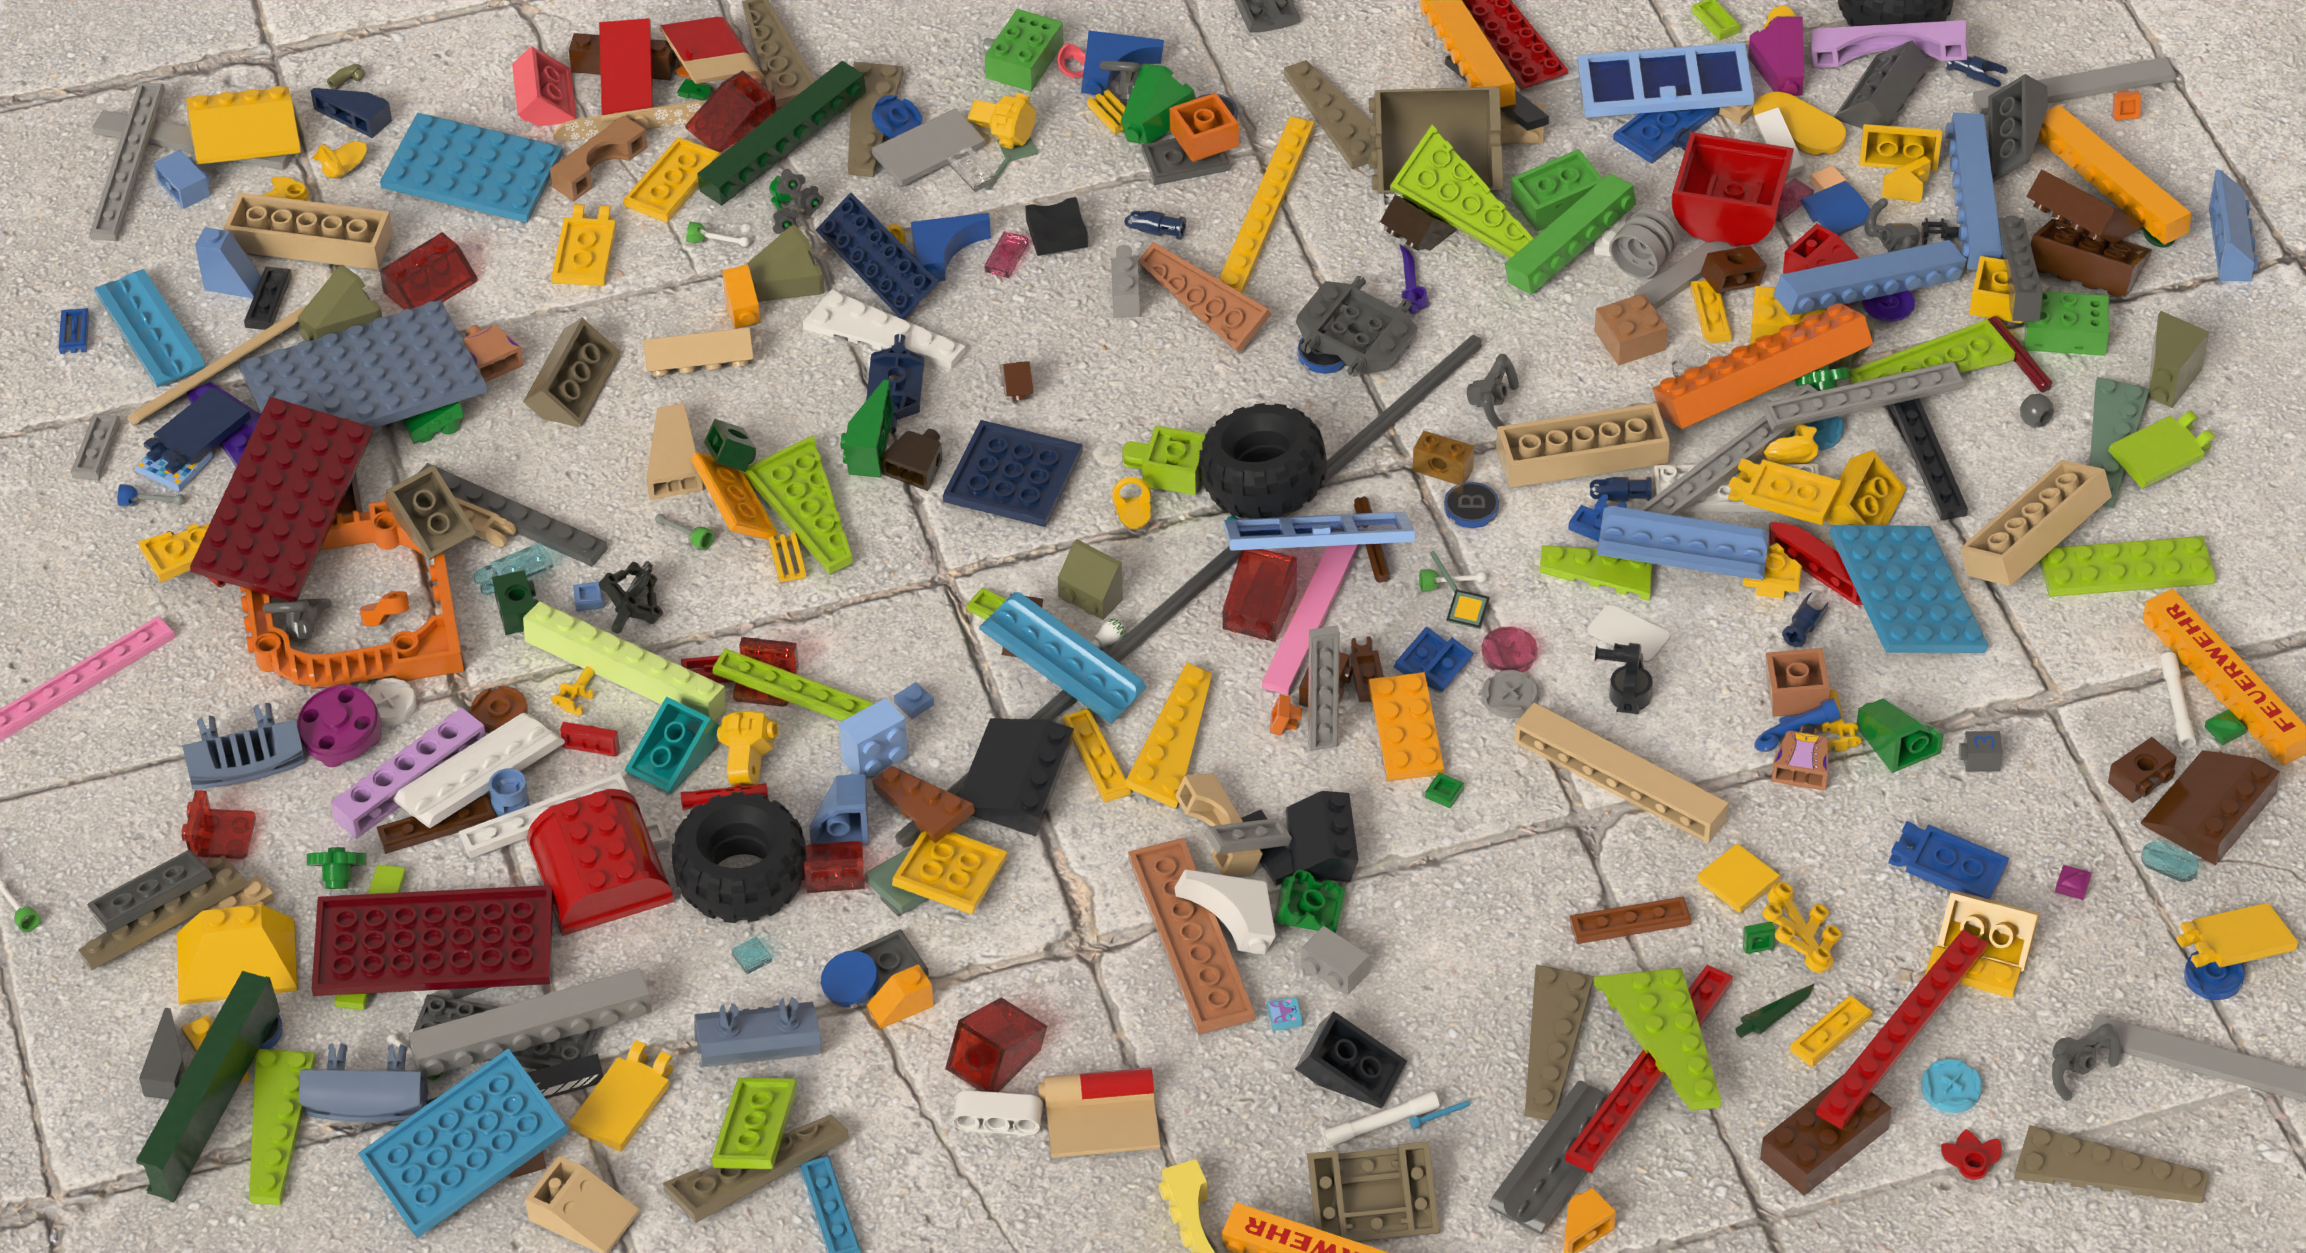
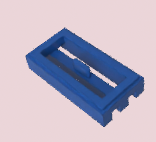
(74, 344)

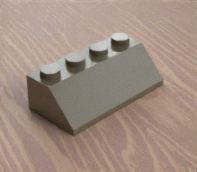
(572, 375)

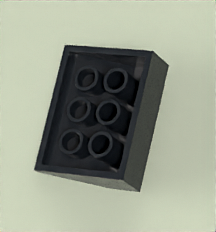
(1017, 771)

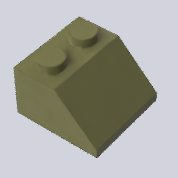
(1091, 580)

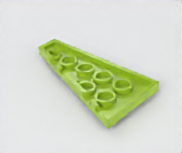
(1453, 192)
(801, 496)
(1664, 1023)

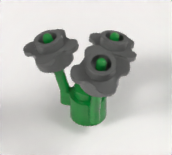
(786, 188)

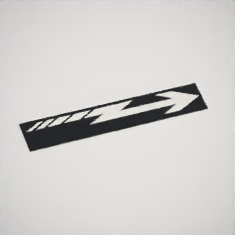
(566, 1076)

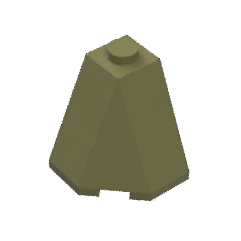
(786, 268)
(338, 306)

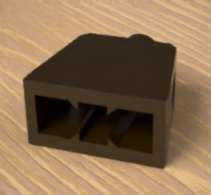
(914, 458)

